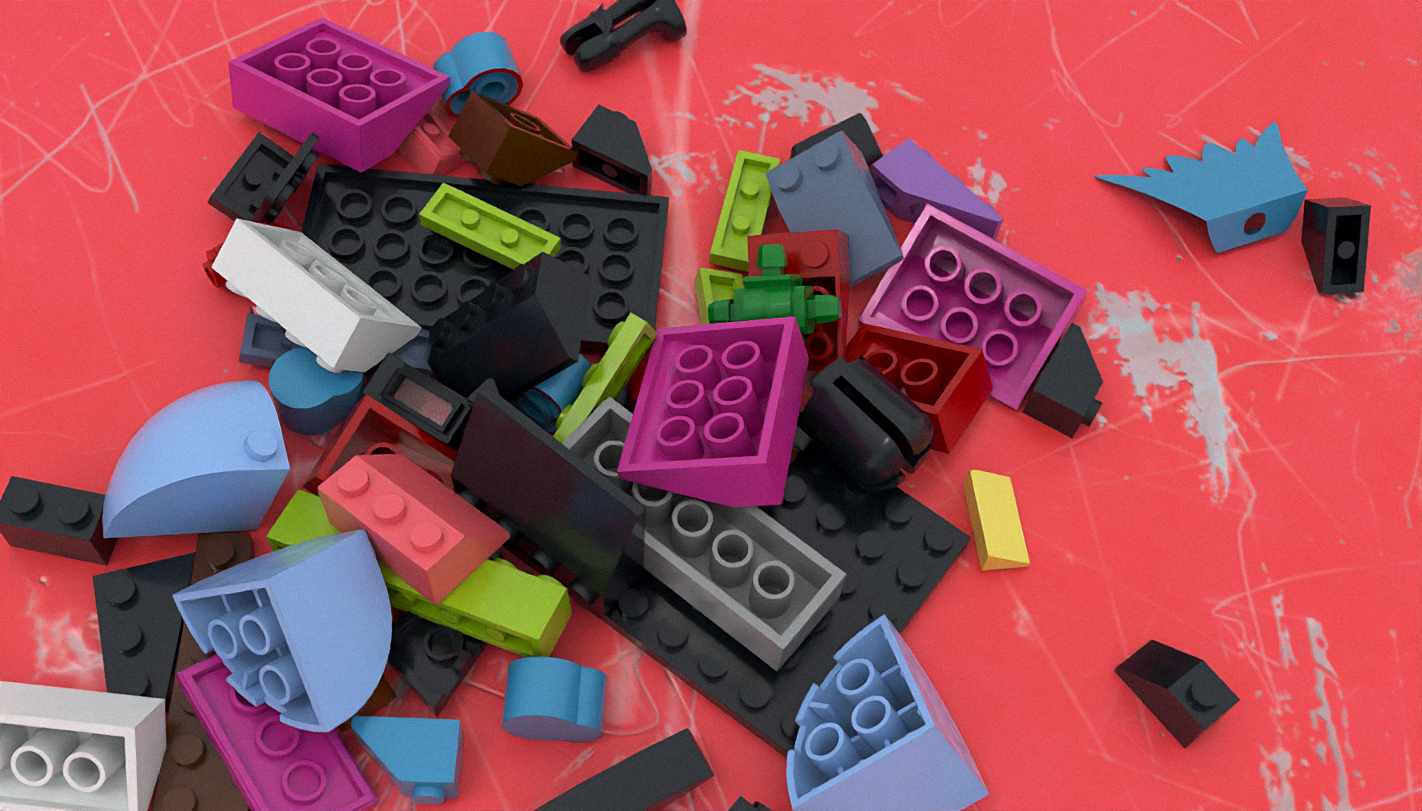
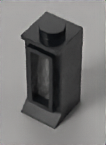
(420, 400)

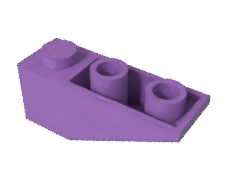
(912, 178)

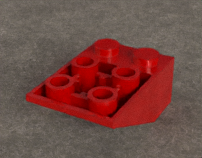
(824, 265)

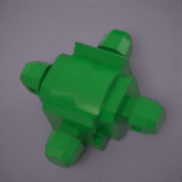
(776, 296)

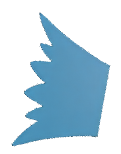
(1229, 188)

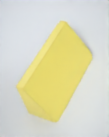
(995, 521)

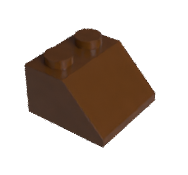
(508, 142)

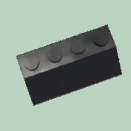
(513, 330)

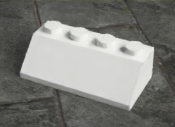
(312, 297)
(78, 749)

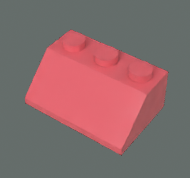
(411, 521)

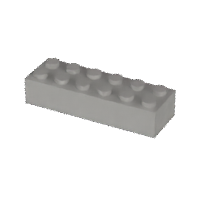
(720, 558)

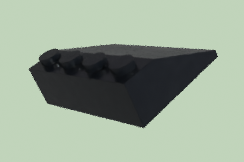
(550, 503)

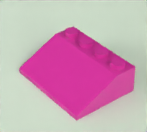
(337, 86)
(977, 295)
(719, 411)

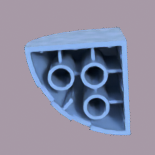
(199, 466)
(298, 627)
(879, 736)

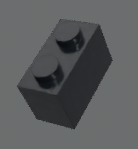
(55, 520)

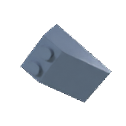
(835, 190)

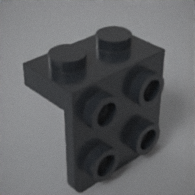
(263, 180)

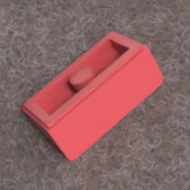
(430, 148)

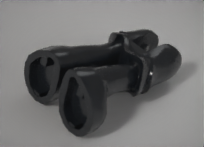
(597, 41)

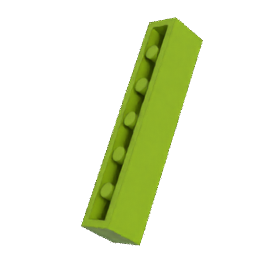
(491, 604)

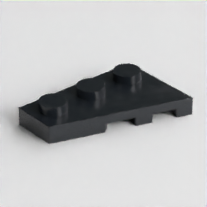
(142, 626)
(432, 657)

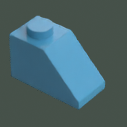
(415, 754)

